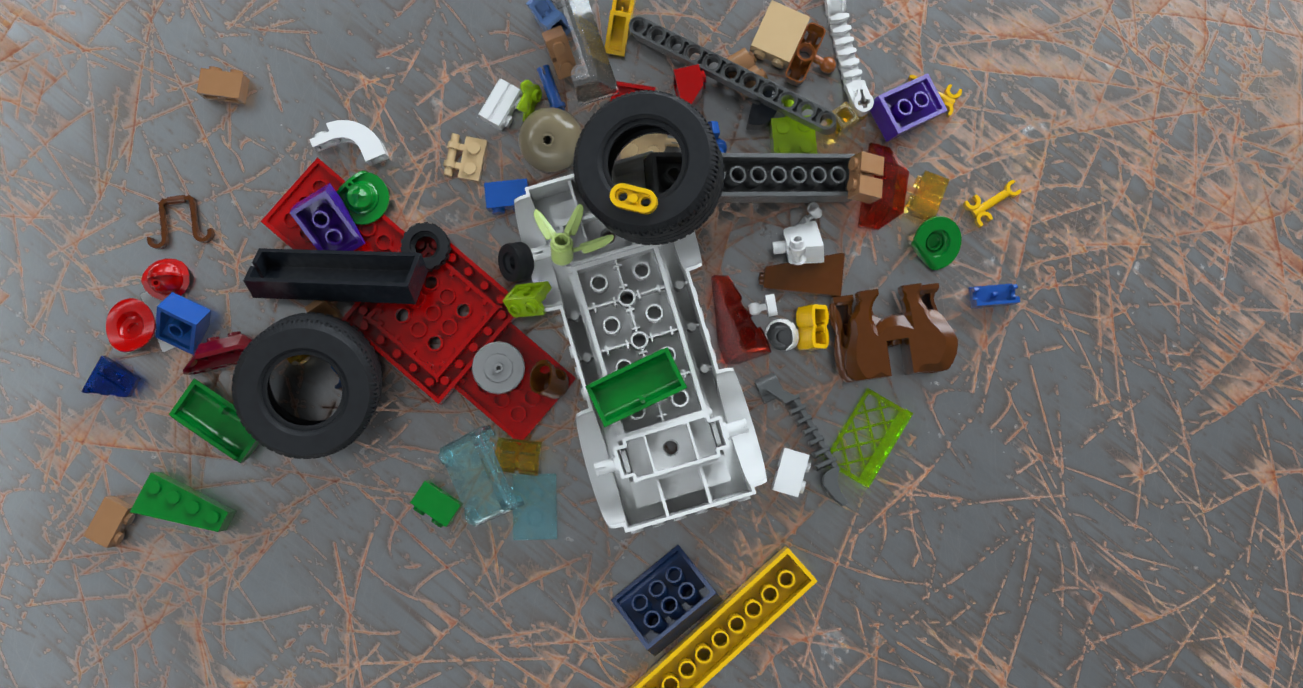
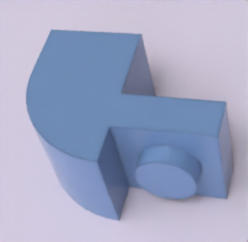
(547, 15)

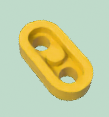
(634, 199)

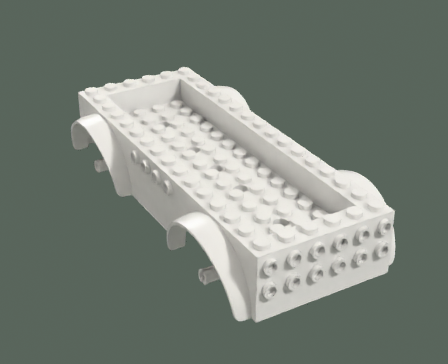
(708, 420)

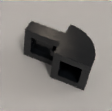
(760, 115)

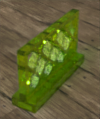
(887, 442)

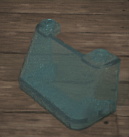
(478, 477)

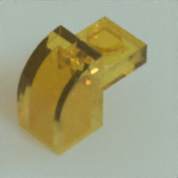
(845, 118)

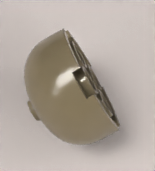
(562, 129)

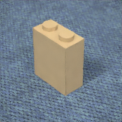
(779, 34)

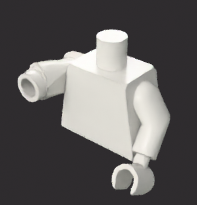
(802, 241)

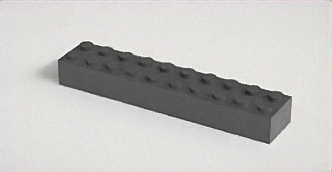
(763, 176)

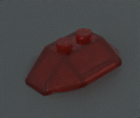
(893, 191)

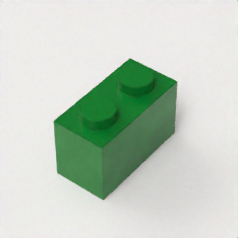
(436, 504)

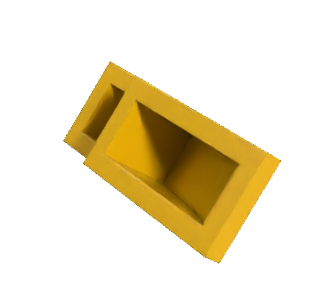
(618, 26)

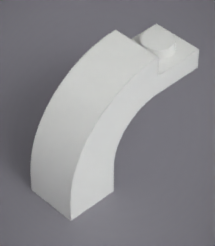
(351, 132)

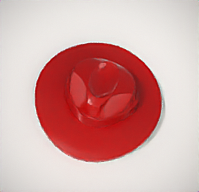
(130, 325)

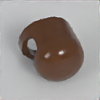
(550, 385)

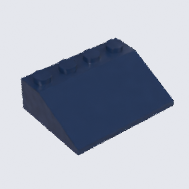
(666, 600)

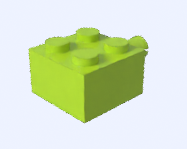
(790, 135)

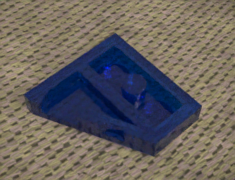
(111, 379)

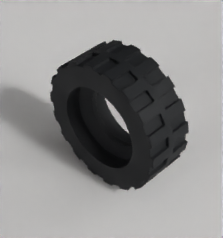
(428, 230)

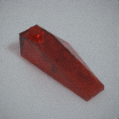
(736, 331)

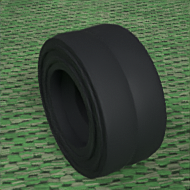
(515, 261)

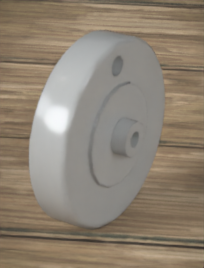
(498, 367)

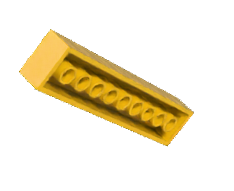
(732, 625)

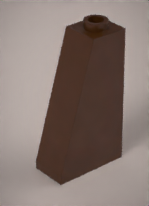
(805, 279)

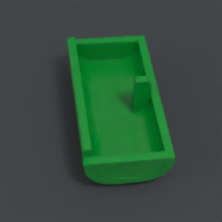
(636, 387)
(214, 421)

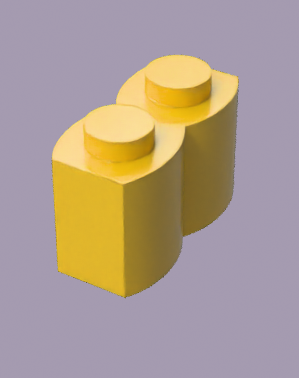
(812, 327)

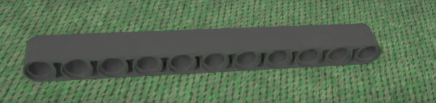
(737, 83)

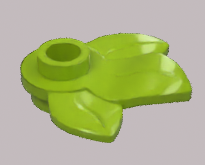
(531, 96)

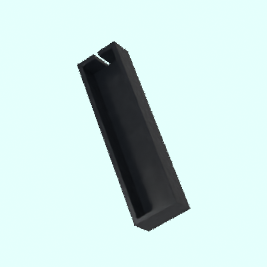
(336, 275)

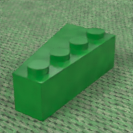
(179, 503)

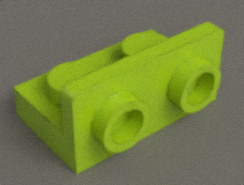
(527, 299)

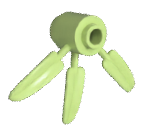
(561, 243)

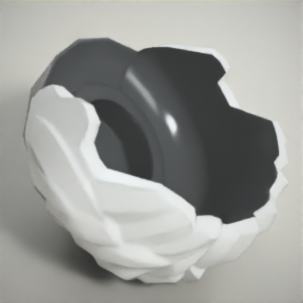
(782, 334)

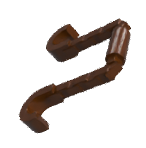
(179, 199)

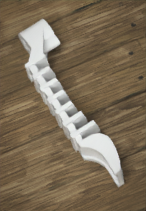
(845, 53)

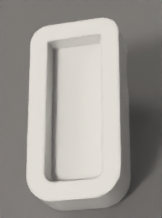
(770, 305)

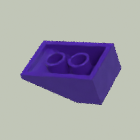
(907, 107)
(327, 221)

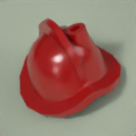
(166, 277)

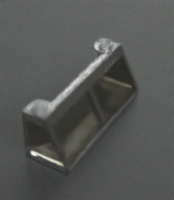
(593, 76)

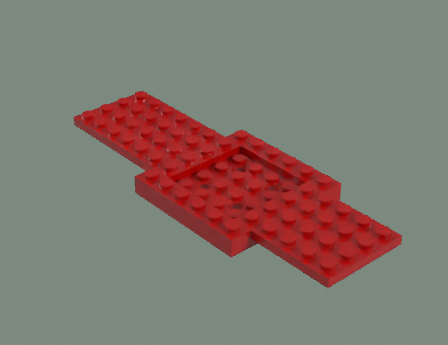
(433, 315)

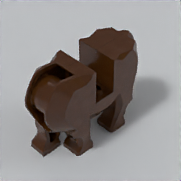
(864, 339)

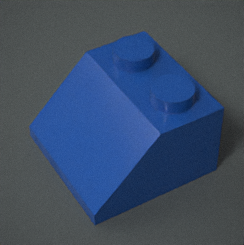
(181, 322)

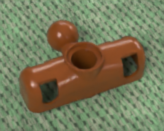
(800, 65)

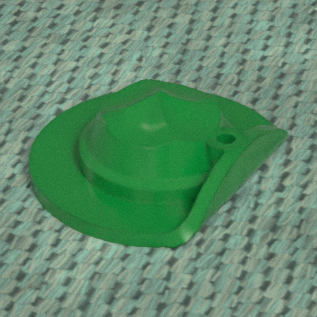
(365, 197)
(937, 242)

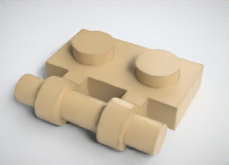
(471, 161)

